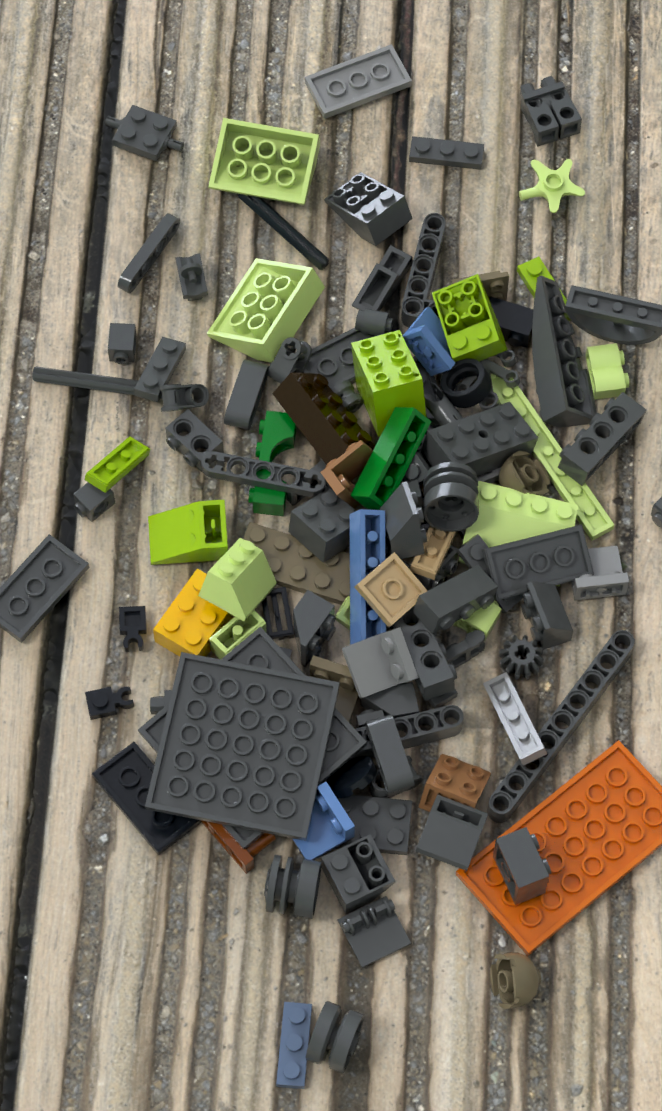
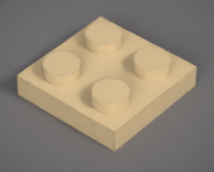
(391, 589)

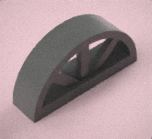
(614, 316)

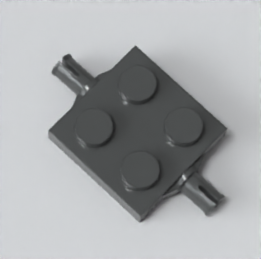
(144, 133)

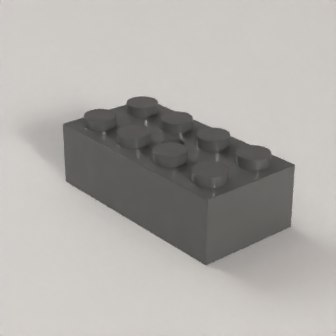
(480, 439)

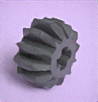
(526, 649)

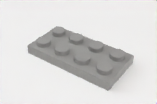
(358, 81)

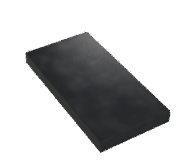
(127, 783)

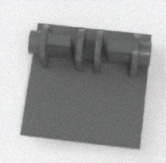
(374, 931)

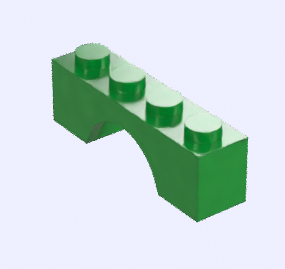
(278, 436)

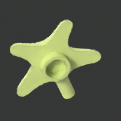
(552, 184)

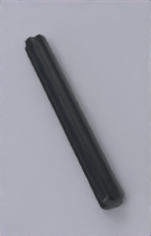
(286, 230)

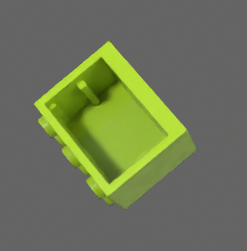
(387, 377)

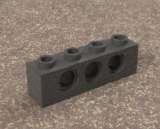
(582, 466)
(430, 681)

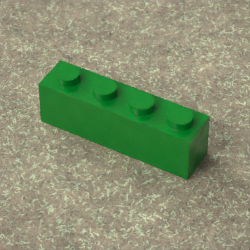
(390, 457)

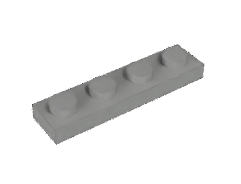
(515, 719)

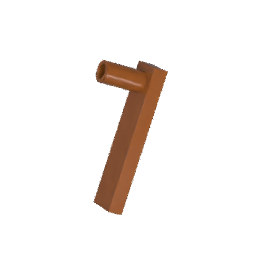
(241, 856)

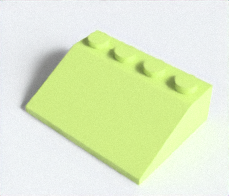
(264, 161)
(267, 308)
(513, 516)

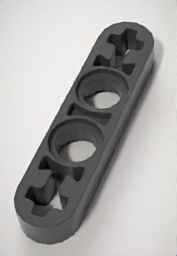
(148, 253)

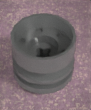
(450, 496)
(293, 886)

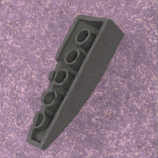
(560, 380)

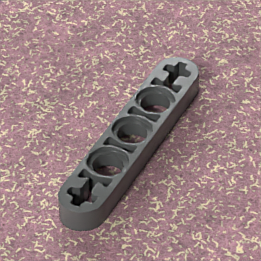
(252, 466)

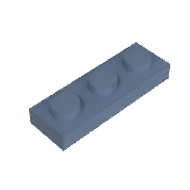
(294, 1045)

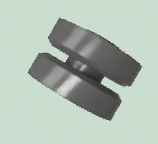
(335, 1037)

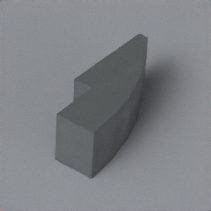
(383, 280)

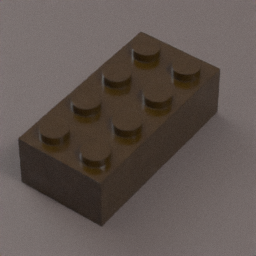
(320, 414)

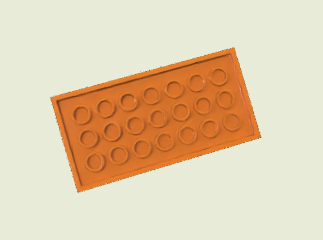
(588, 834)

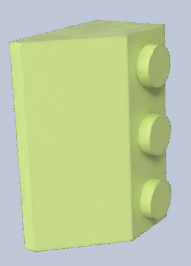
(239, 580)

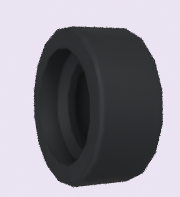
(472, 395)

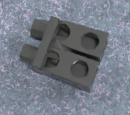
(549, 111)

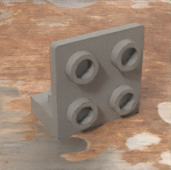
(607, 577)
(379, 662)

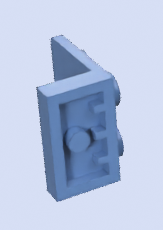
(429, 343)
(328, 826)

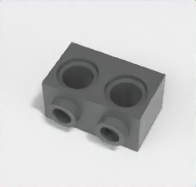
(199, 437)

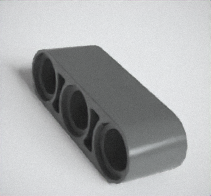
(246, 394)
(389, 754)

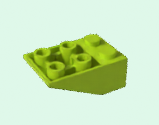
(469, 320)
(189, 533)

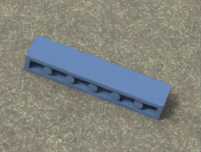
(366, 553)

